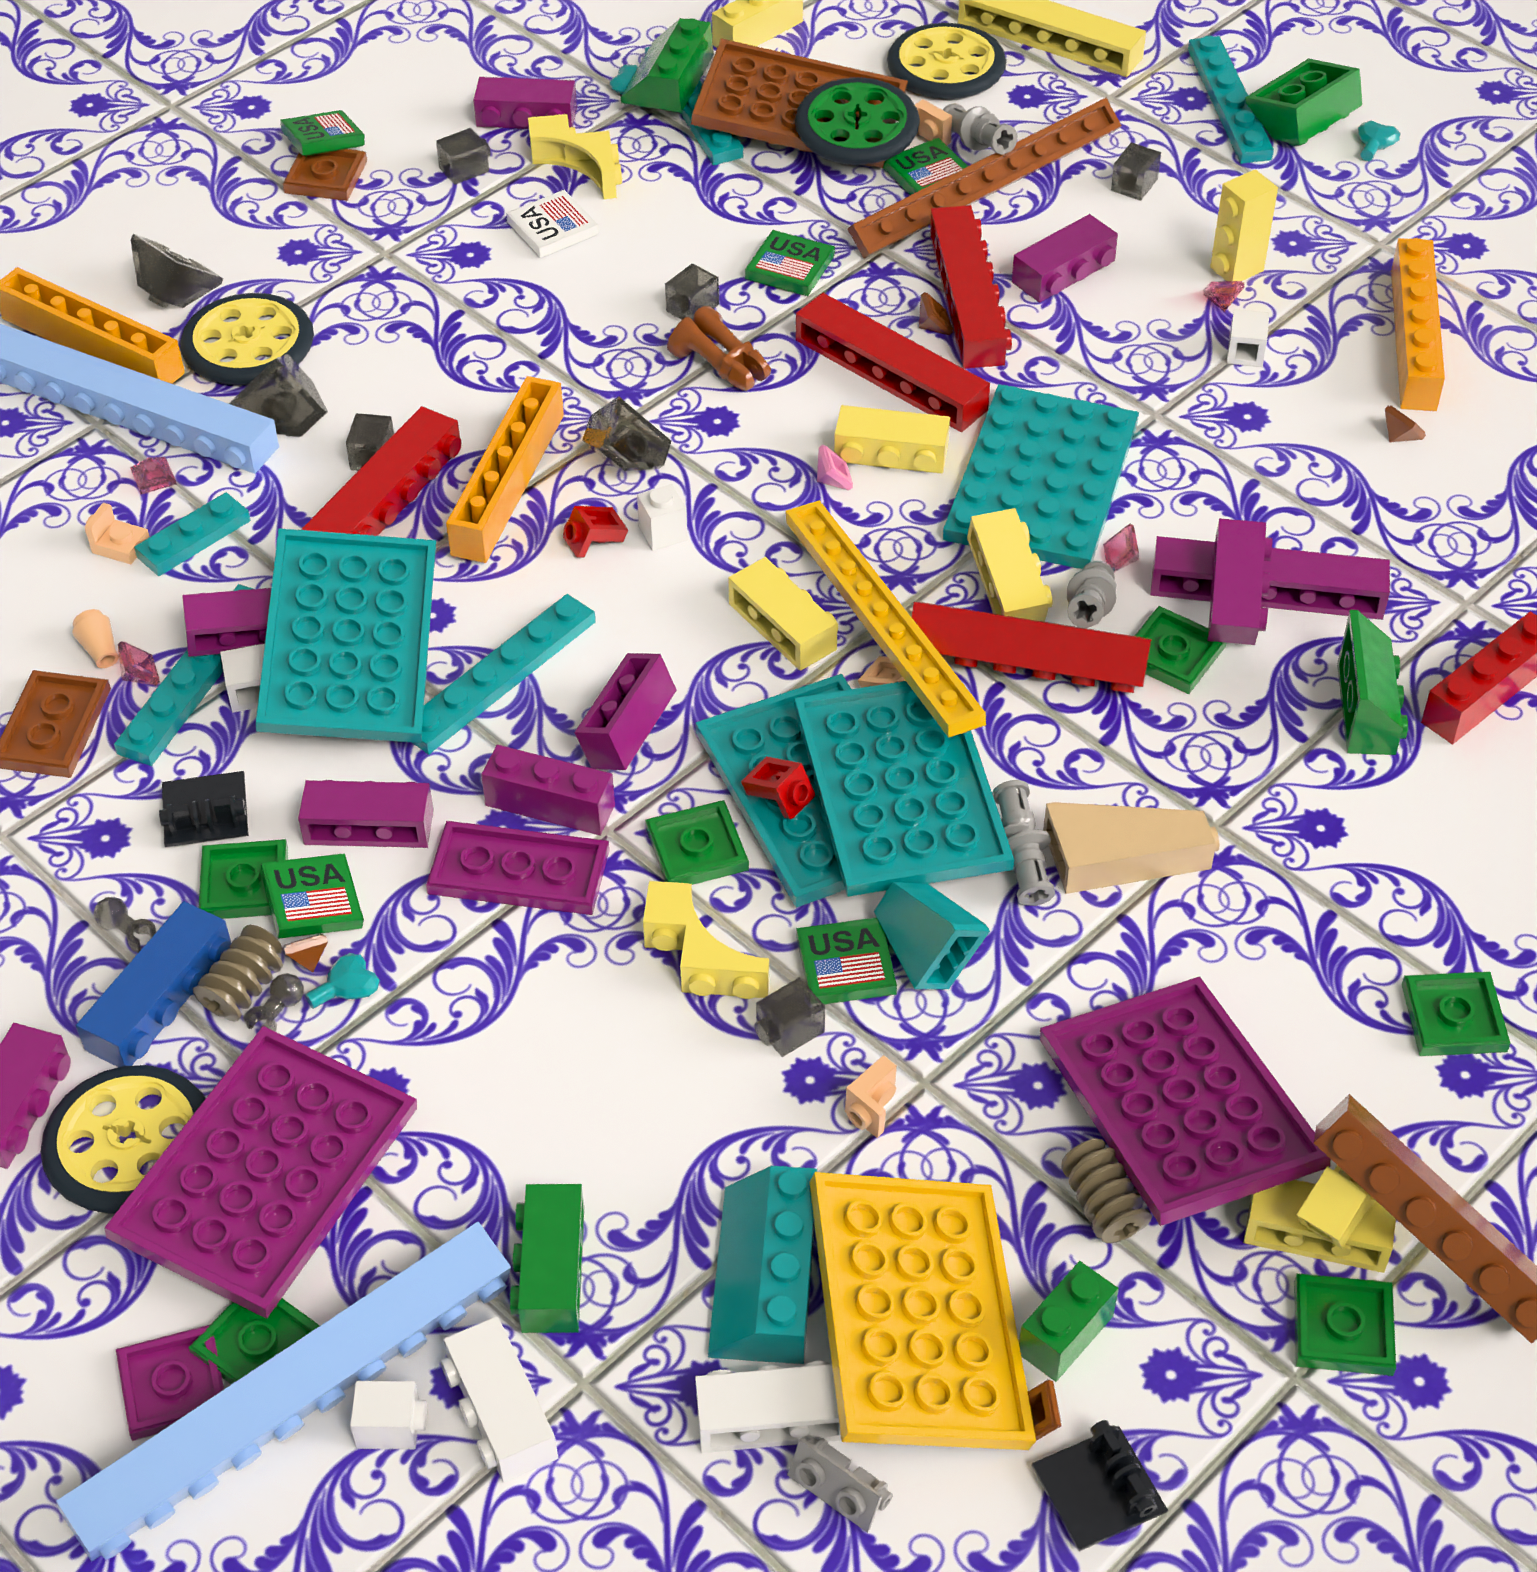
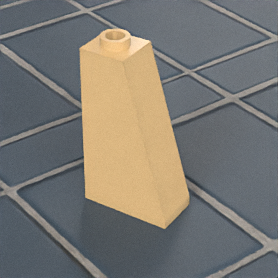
(1126, 844)

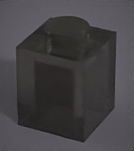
(463, 155)
(1135, 171)
(691, 291)
(366, 437)
(789, 1017)

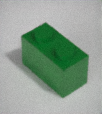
(1067, 1321)

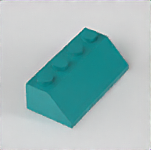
(764, 1268)

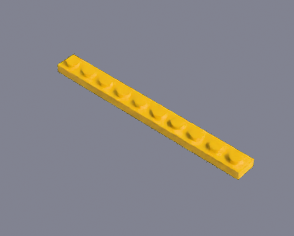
(886, 620)

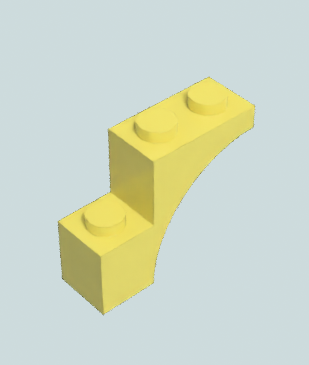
(587, 152)
(705, 962)
(1335, 1206)

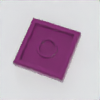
(165, 1381)

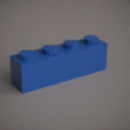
(153, 986)

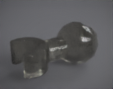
(113, 914)
(285, 992)

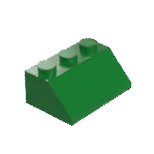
(672, 67)
(1306, 100)
(1370, 689)

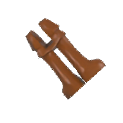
(737, 367)

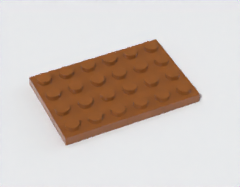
(760, 89)

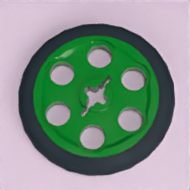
(856, 149)

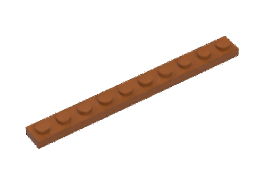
(984, 177)

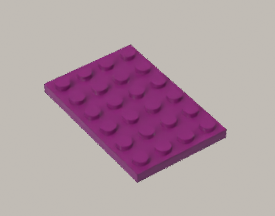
(1183, 1100)
(262, 1171)

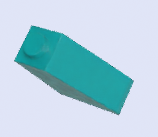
(929, 933)

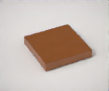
(326, 174)

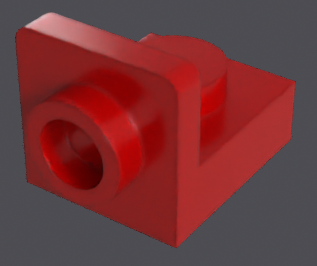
(592, 524)
(781, 782)

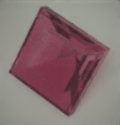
(1223, 292)
(152, 474)
(1122, 548)
(137, 665)

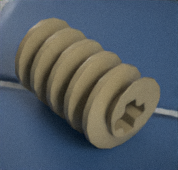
(240, 973)
(1104, 1191)

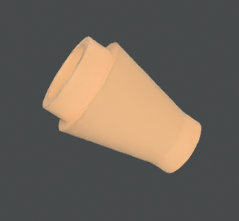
(96, 637)

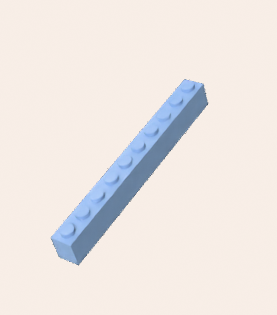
(136, 401)
(282, 1392)

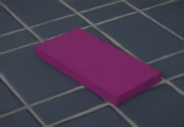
(518, 867)

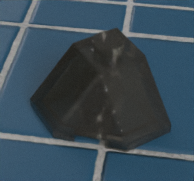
(169, 275)
(285, 396)
(626, 438)

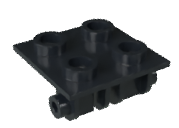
(204, 809)
(1099, 1487)

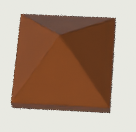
(934, 316)
(1402, 427)
(307, 950)
(1044, 1409)

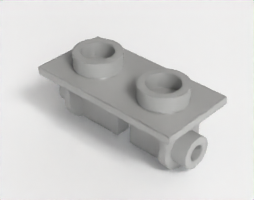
(825, 1474)

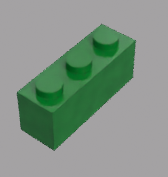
(549, 1258)

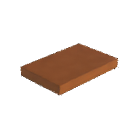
(52, 723)

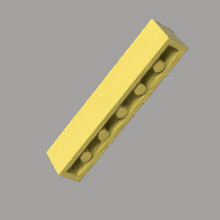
(1059, 31)

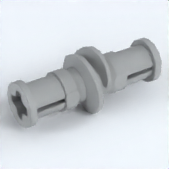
(981, 129)
(1091, 594)
(1024, 842)

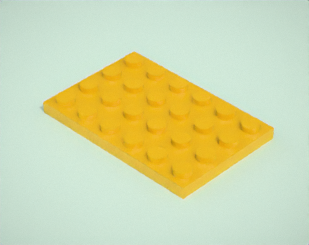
(919, 1313)

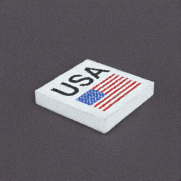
(552, 223)

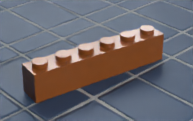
(1432, 1212)

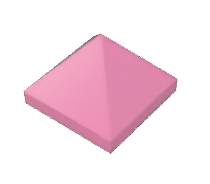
(833, 469)

